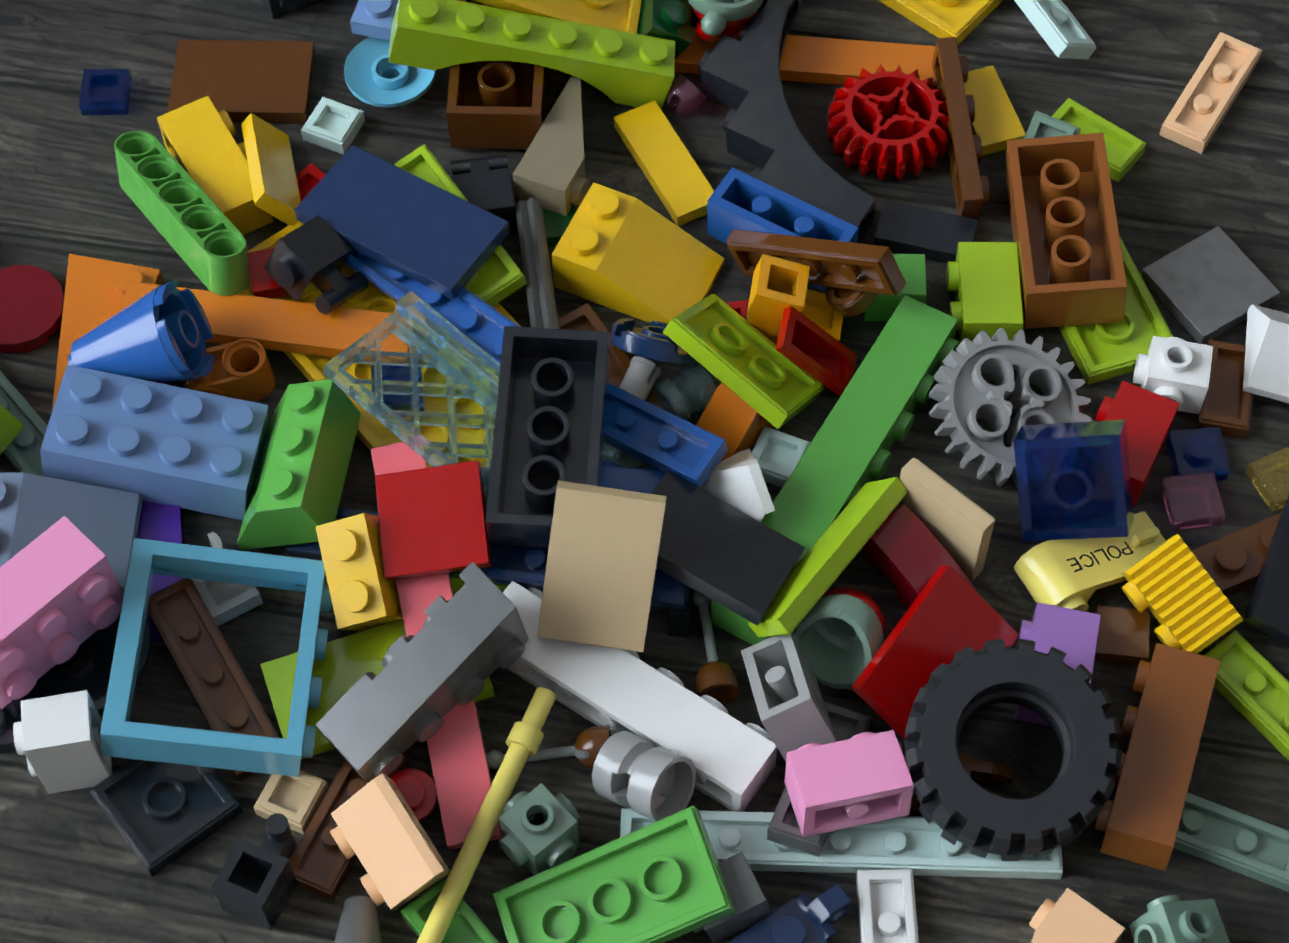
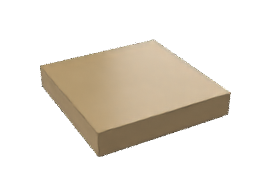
(949, 515)

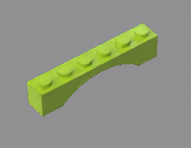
(453, 32)

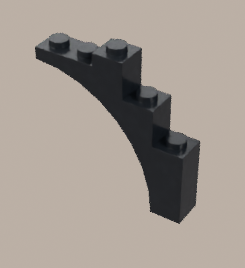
(759, 124)

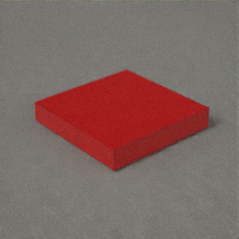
(432, 520)

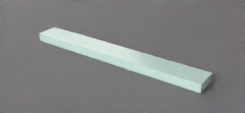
(879, 845)

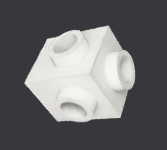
(1176, 371)

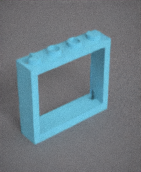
(208, 747)

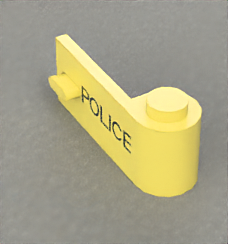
(1072, 569)

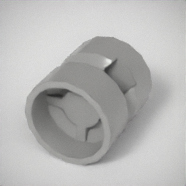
(643, 776)

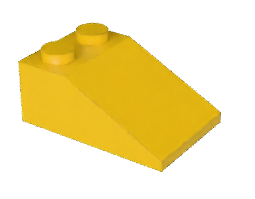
(632, 258)

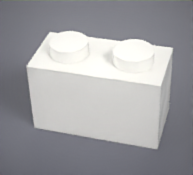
(62, 741)

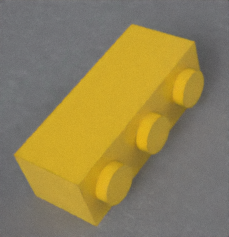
(207, 151)

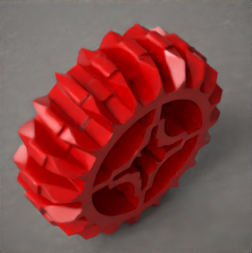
(888, 122)

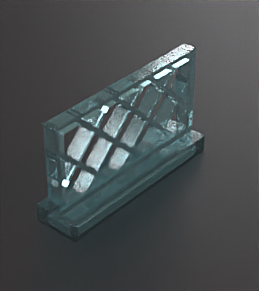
(431, 344)

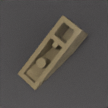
(556, 159)

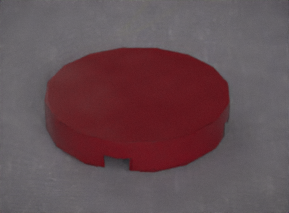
(28, 308)

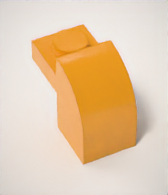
(784, 284)

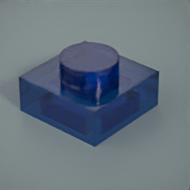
(1198, 452)

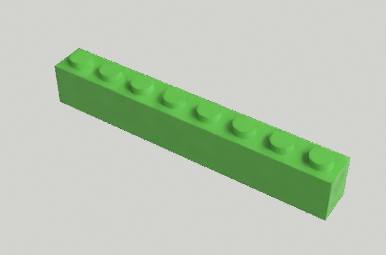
(858, 432)

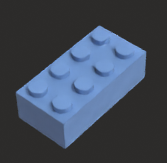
(155, 441)

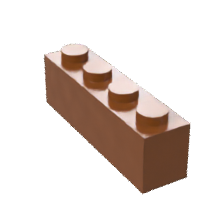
(1160, 756)

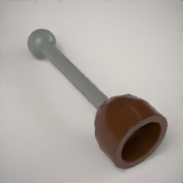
(714, 677)
(585, 749)

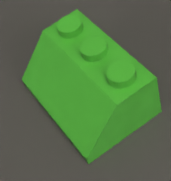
(300, 466)

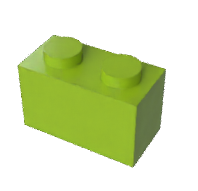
(985, 289)

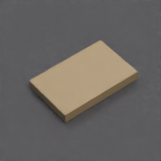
(601, 566)

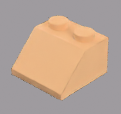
(388, 843)

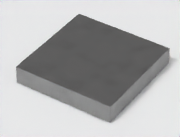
(1209, 285)

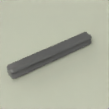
(536, 264)

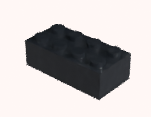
(545, 427)

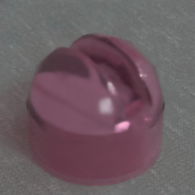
(685, 94)

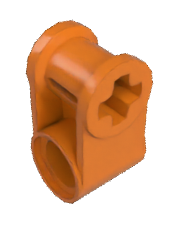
(228, 372)

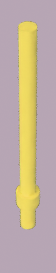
(522, 743)

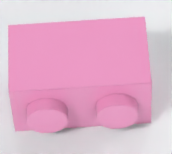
(848, 782)

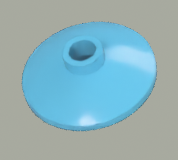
(380, 82)

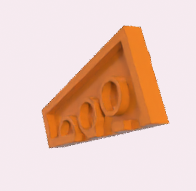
(93, 296)

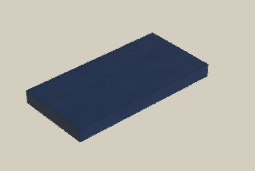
(404, 221)

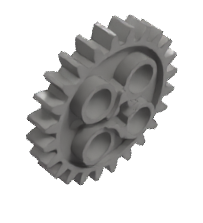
(967, 396)

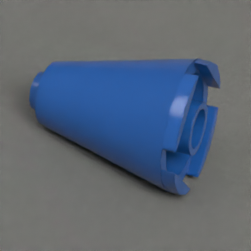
(151, 339)

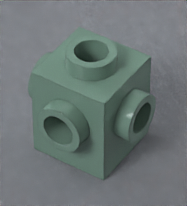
(535, 844)
(1179, 922)

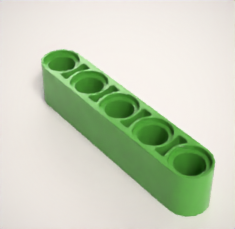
(182, 213)

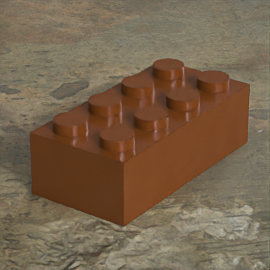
(1065, 231)

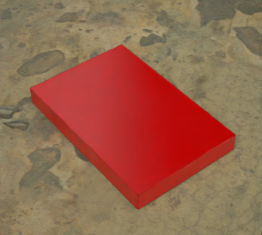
(935, 627)

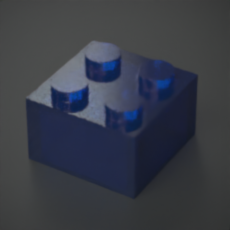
(1074, 480)

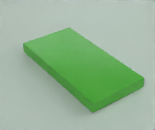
(626, 891)

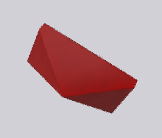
(815, 351)

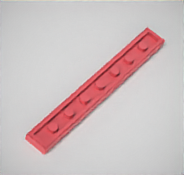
(458, 746)

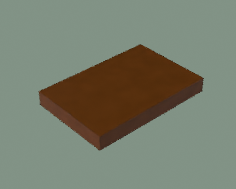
(246, 77)

